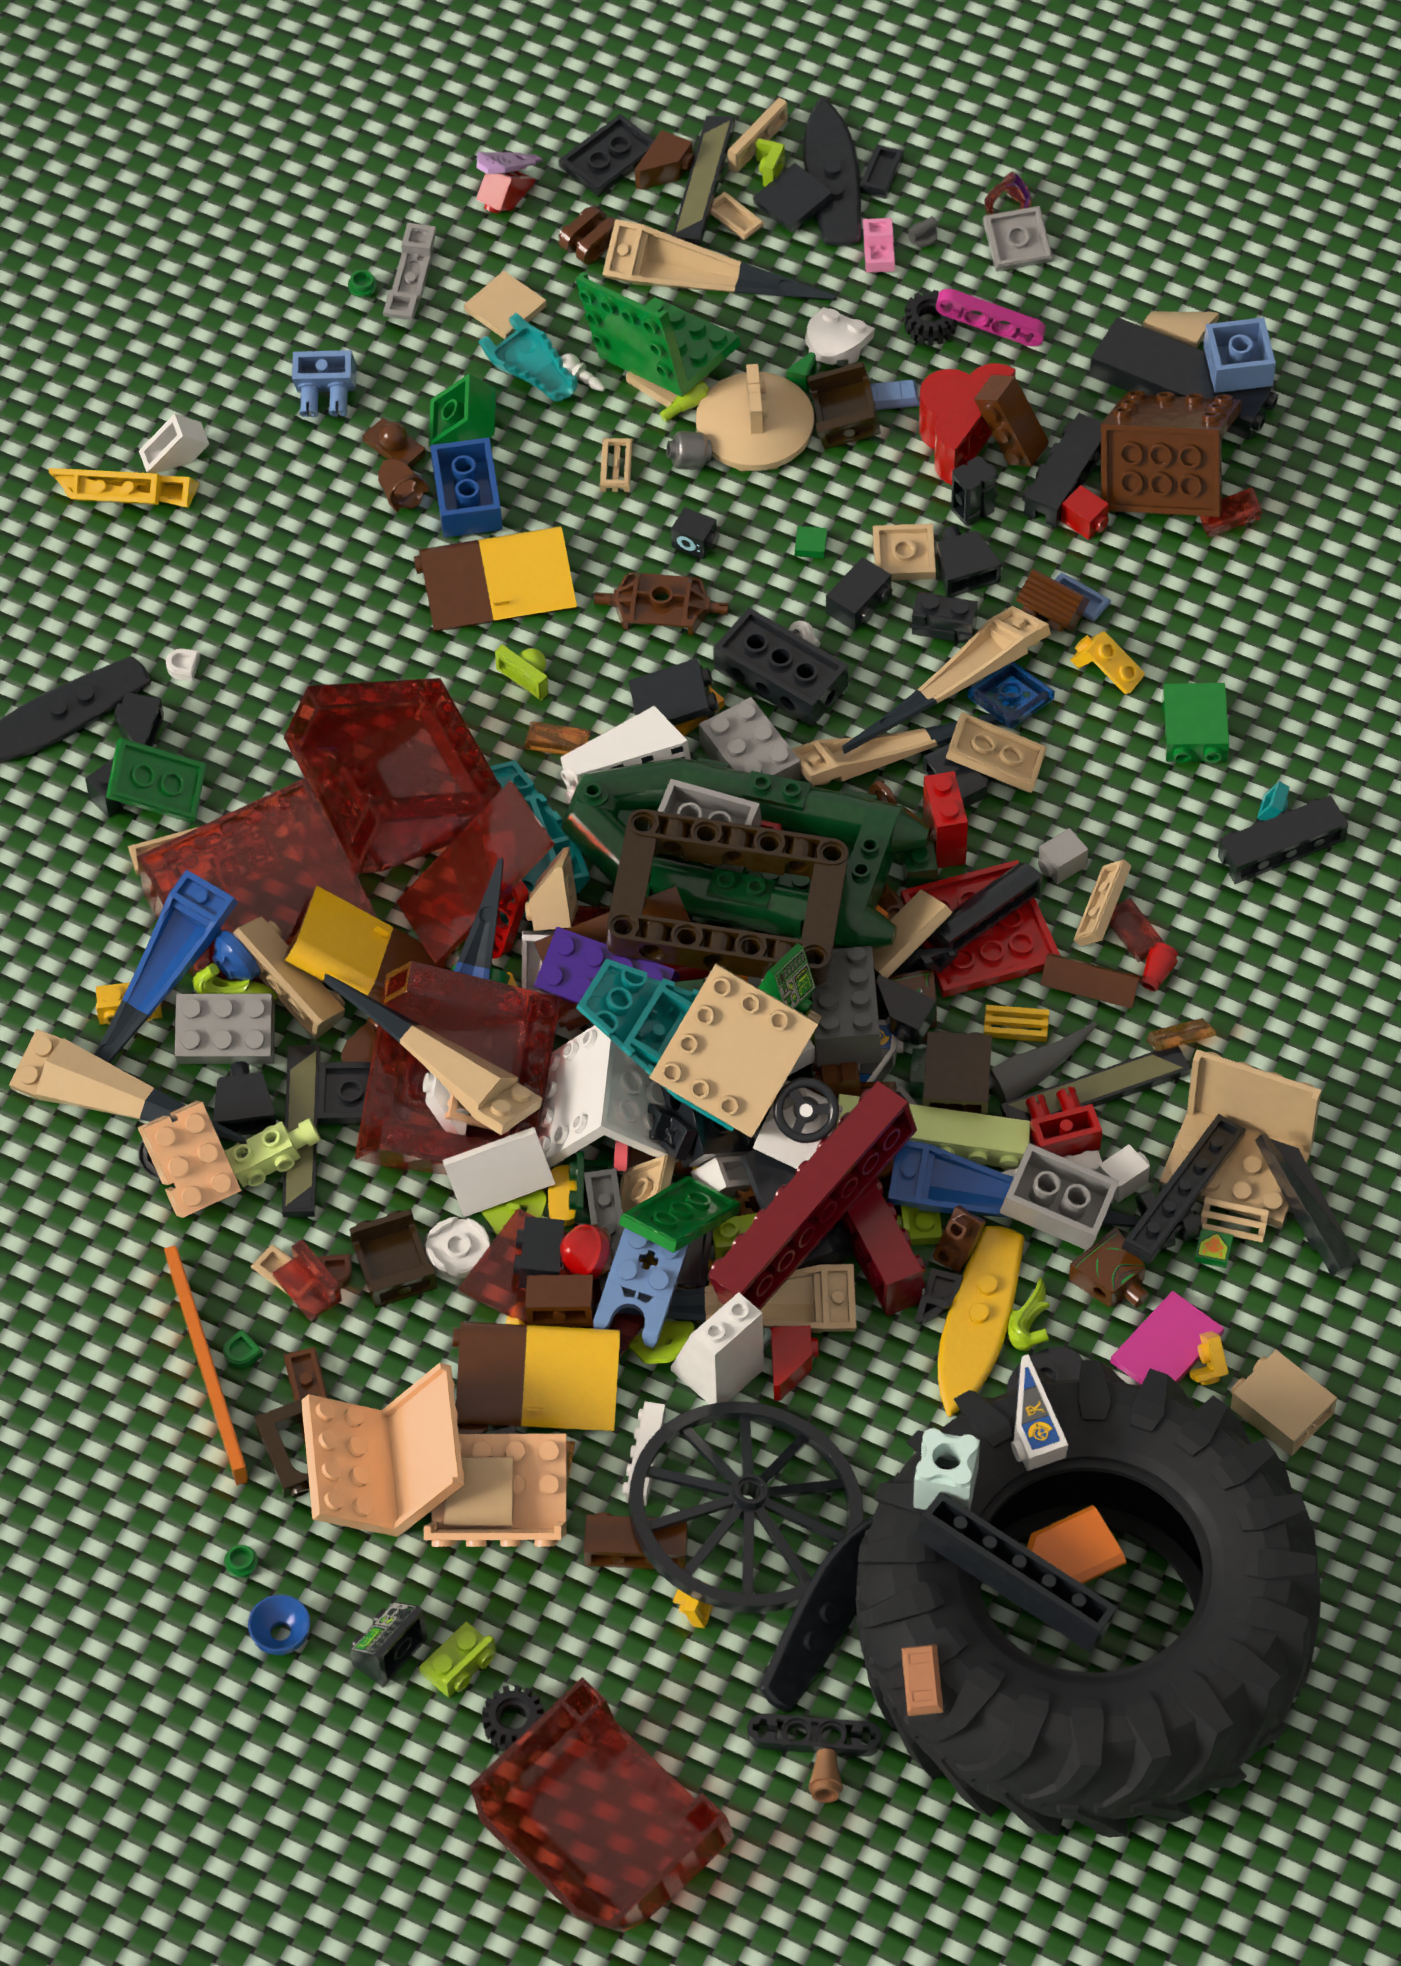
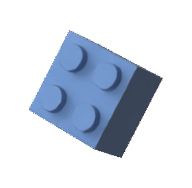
(1239, 355)

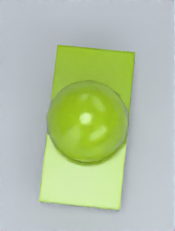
(524, 669)

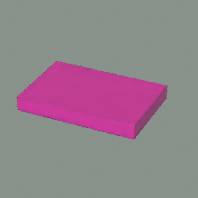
(1165, 1341)

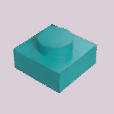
(1274, 802)

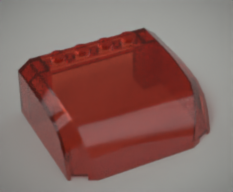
(597, 1814)

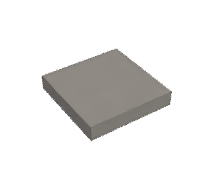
(1017, 238)

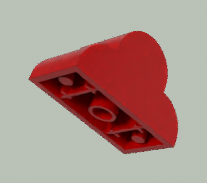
(951, 417)

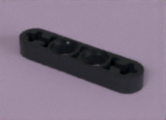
(814, 1728)

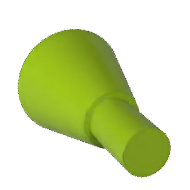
(686, 402)

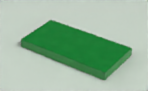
(680, 1214)

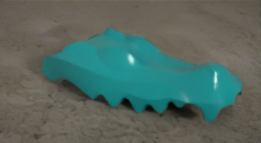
(531, 358)

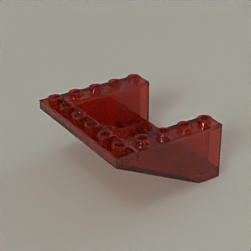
(390, 767)
(264, 858)
(485, 1017)

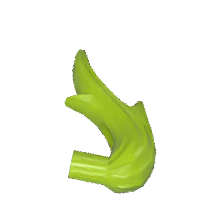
(207, 982)
(1022, 1319)

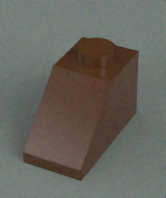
(664, 161)

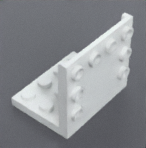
(594, 1094)

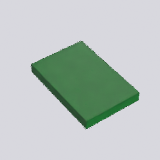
(156, 780)

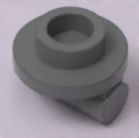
(923, 233)

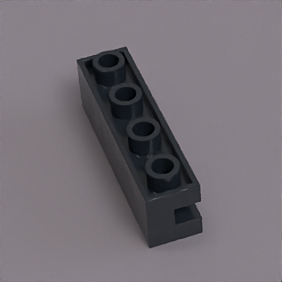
(1066, 469)
(1282, 839)

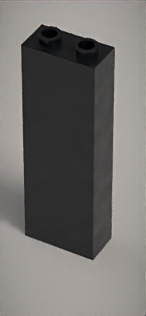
(1154, 363)

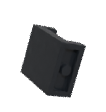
(676, 691)

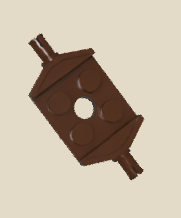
(684, 607)

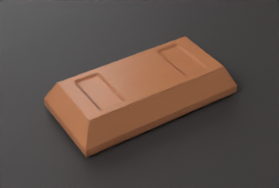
(922, 1680)

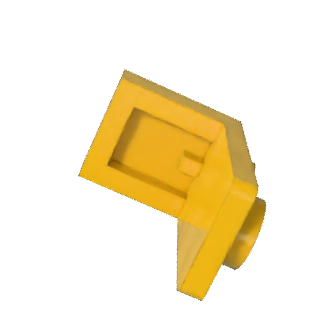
(1110, 659)

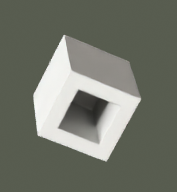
(1129, 1169)

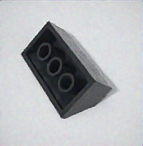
(766, 1177)

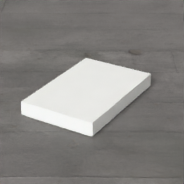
(498, 1172)

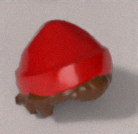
(587, 1251)

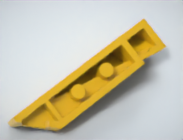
(125, 487)

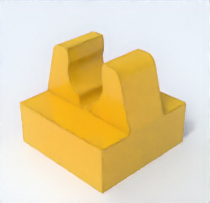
(695, 1610)

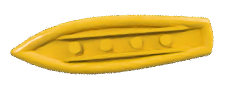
(979, 1314)

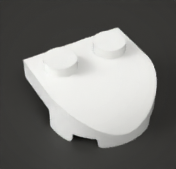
(836, 336)

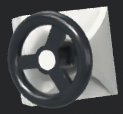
(798, 1121)

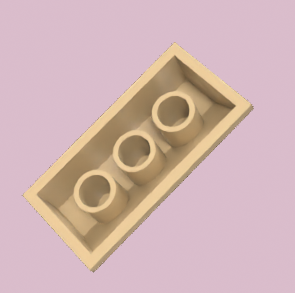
(297, 990)

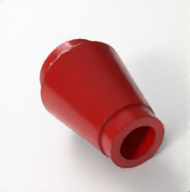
(1158, 965)

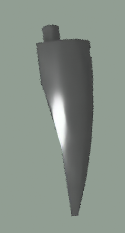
(1026, 1070)

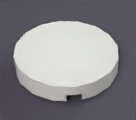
(456, 1246)

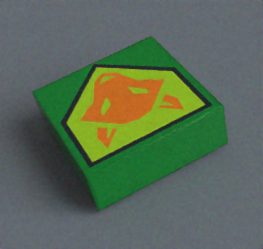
(1213, 1248)

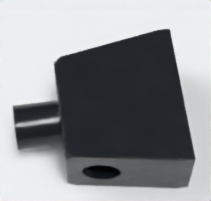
(966, 562)
(243, 1101)

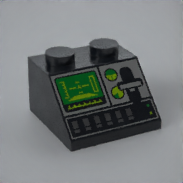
(389, 1642)

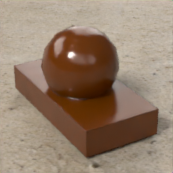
(393, 442)

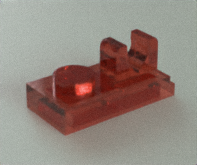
(1235, 511)

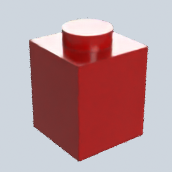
(1085, 512)

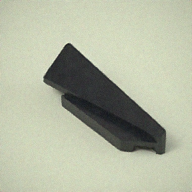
(1308, 1204)

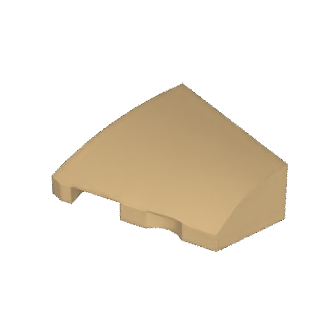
(1181, 326)

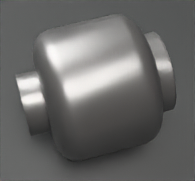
(689, 450)

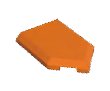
(1079, 1545)

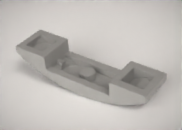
(411, 272)

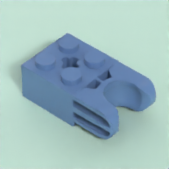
(641, 1288)

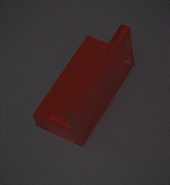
(308, 1282)

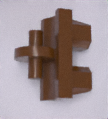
(958, 1239)

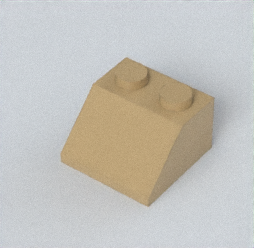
(554, 897)

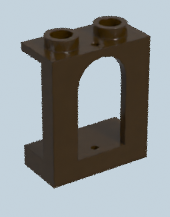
(267, 1427)

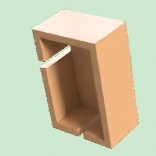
(190, 1157)

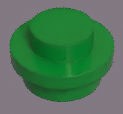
(362, 283)
(241, 1561)

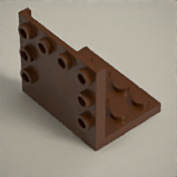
(1165, 453)

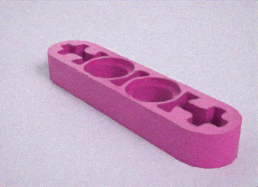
(1030, 329)

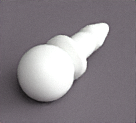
(578, 369)

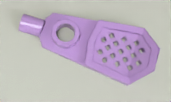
(504, 161)

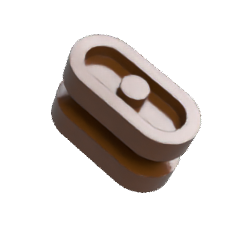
(588, 235)

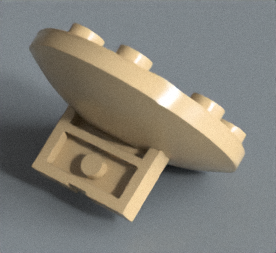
(755, 420)

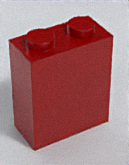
(946, 817)

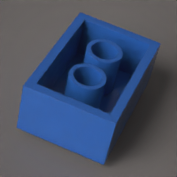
(466, 487)

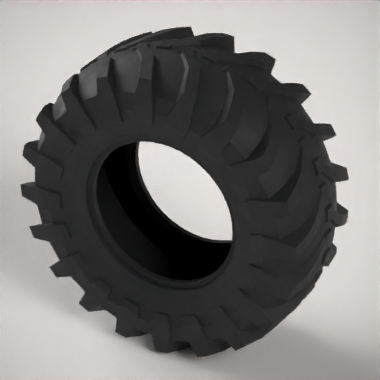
(1128, 1737)

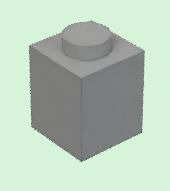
(1062, 856)

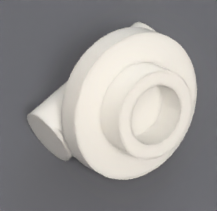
(805, 631)

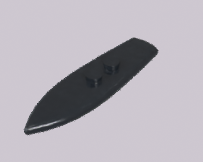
(833, 161)
(69, 708)
(816, 1623)

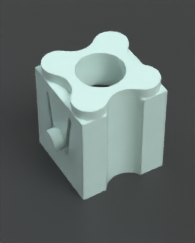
(947, 1451)

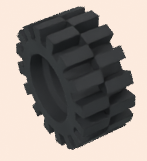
(924, 329)
(505, 1701)

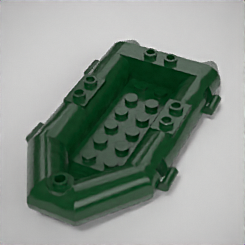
(752, 898)

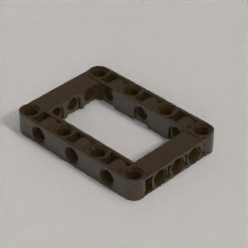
(720, 843)

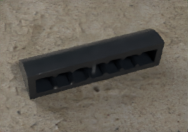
(988, 907)

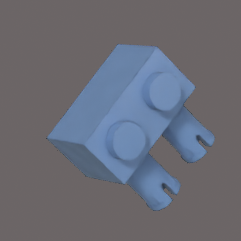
(324, 372)

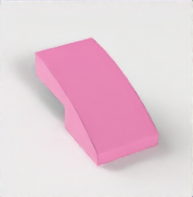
(878, 245)

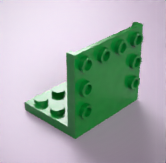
(653, 339)

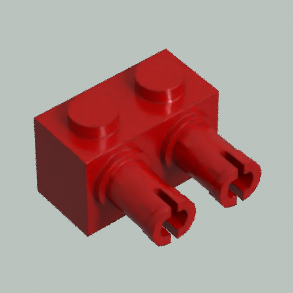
(1067, 1131)

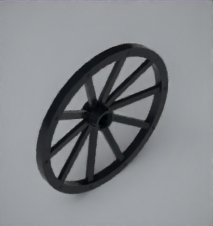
(739, 1506)

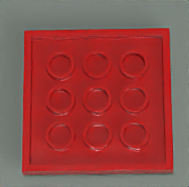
(1002, 953)

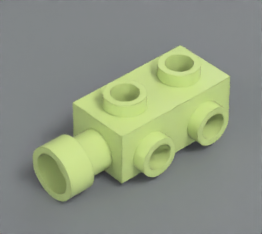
(270, 1151)

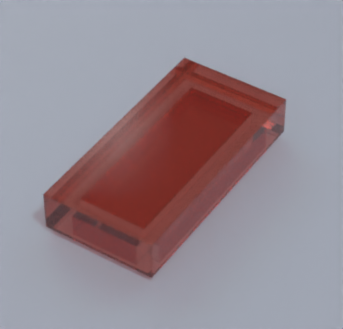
(1134, 929)

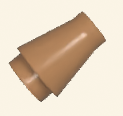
(825, 1778)

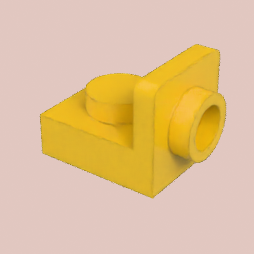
(1212, 1354)

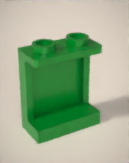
(1195, 722)

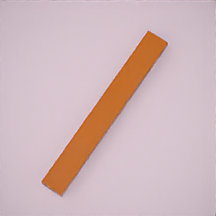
(206, 1365)

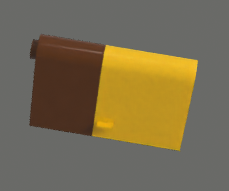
(497, 578)
(351, 945)
(536, 1375)

